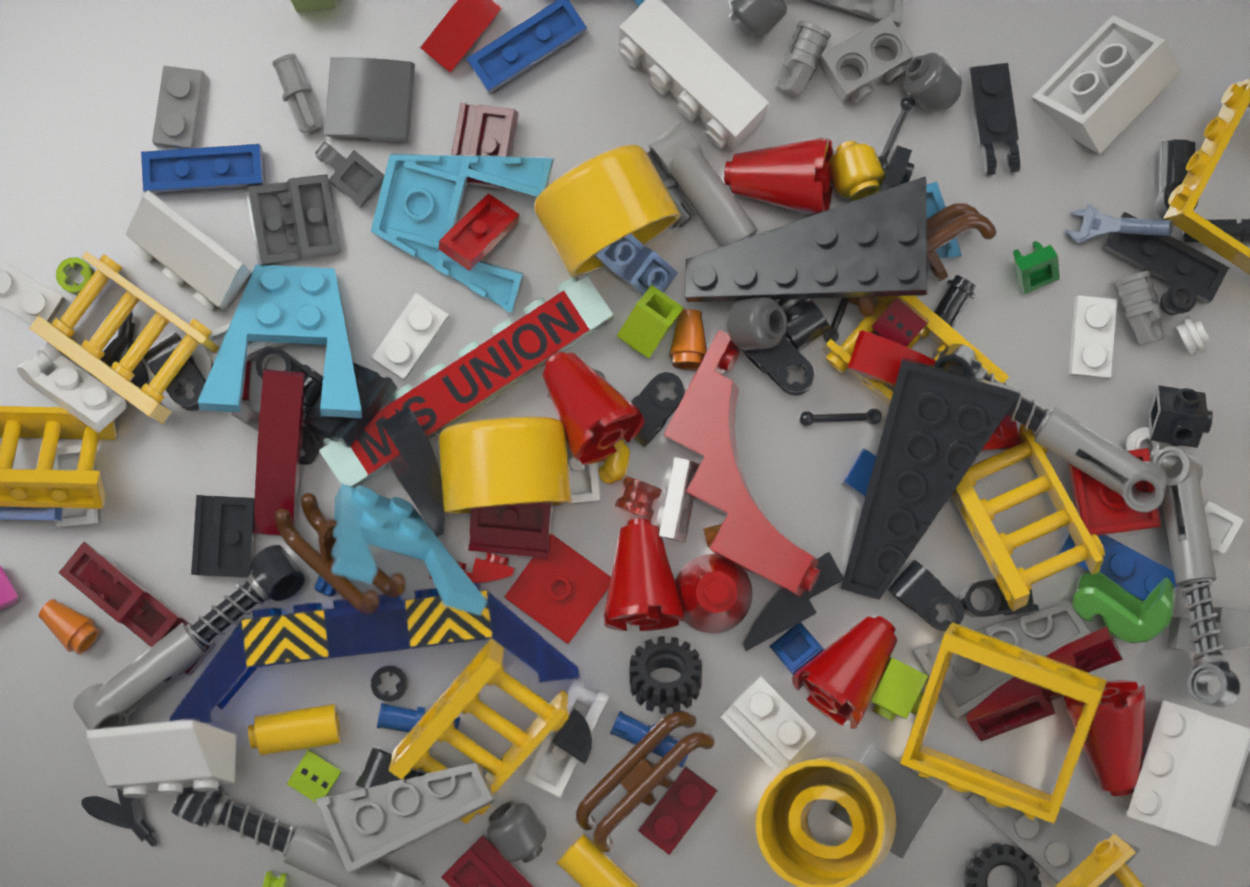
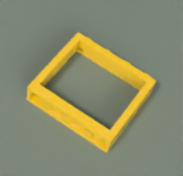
(1200, 169)
(1025, 665)

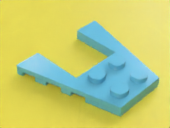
(423, 202)
(292, 308)
(397, 527)

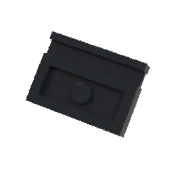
(373, 394)
(223, 536)

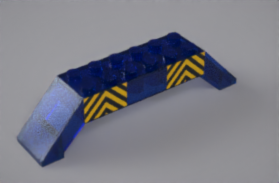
(344, 631)

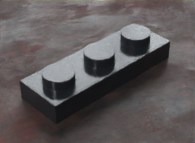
(1169, 260)

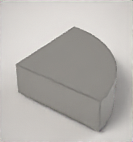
(248, 416)

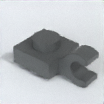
(352, 175)

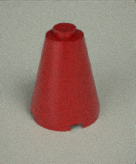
(785, 175)
(589, 408)
(642, 581)
(713, 593)
(849, 671)
(1115, 735)

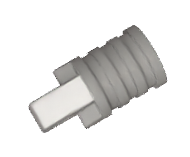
(802, 57)
(1141, 306)

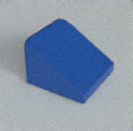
(860, 472)
(796, 648)

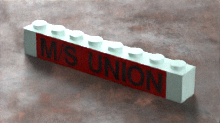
(476, 376)

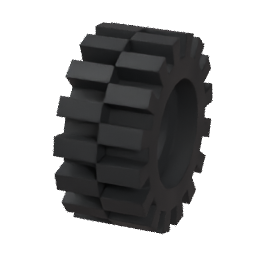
(665, 693)
(1000, 855)

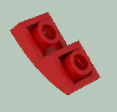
(459, 31)
(881, 358)
(489, 570)

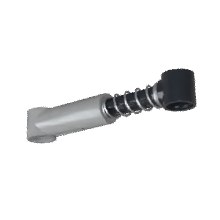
(684, 161)
(1074, 440)
(1195, 573)
(110, 704)
(301, 848)

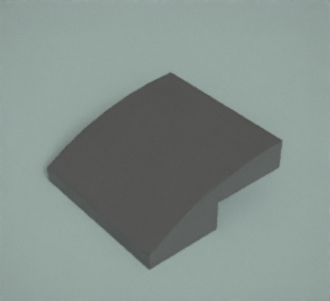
(369, 98)
(293, 220)
(911, 794)

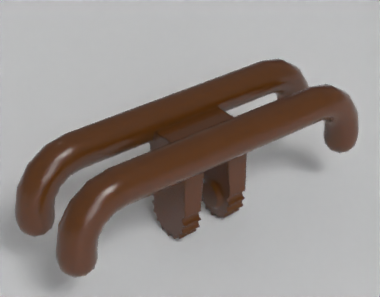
(941, 229)
(323, 562)
(639, 776)

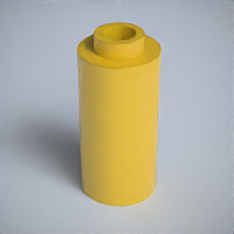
(295, 729)
(592, 867)

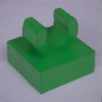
(1036, 268)

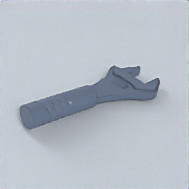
(1099, 224)

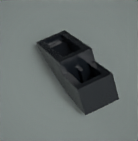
(417, 467)
(787, 609)

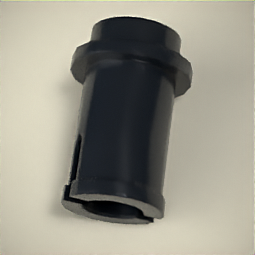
(1185, 294)
(955, 299)

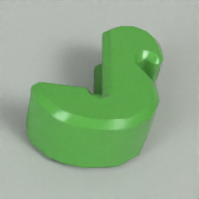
(1121, 611)

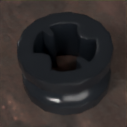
(378, 680)

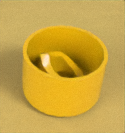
(604, 203)
(504, 463)
(785, 832)

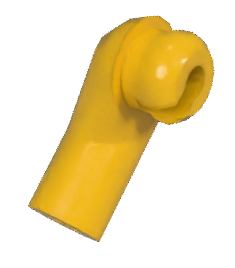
(616, 465)

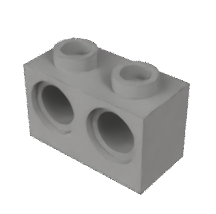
(860, 53)

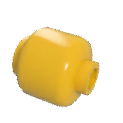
(856, 170)

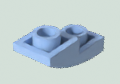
(636, 264)

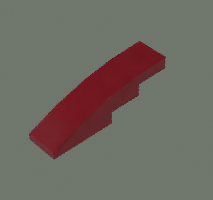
(278, 448)
(123, 597)
(1024, 702)

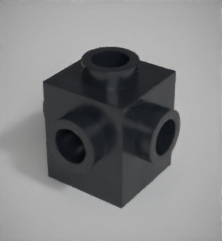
(1179, 416)

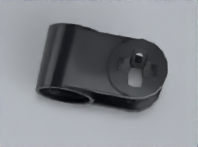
(778, 360)
(293, 365)
(188, 373)
(654, 410)
(922, 592)
(996, 601)

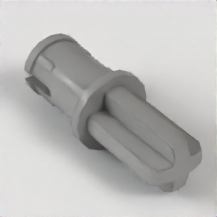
(297, 93)

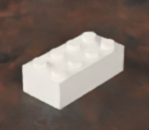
(691, 73)

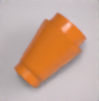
(688, 341)
(70, 627)

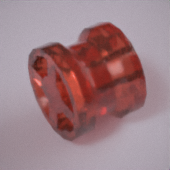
(638, 497)

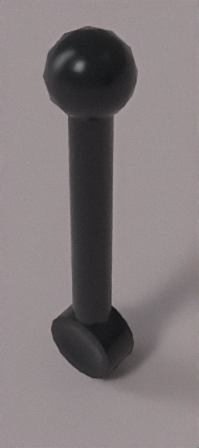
(907, 105)
(833, 333)
(872, 416)

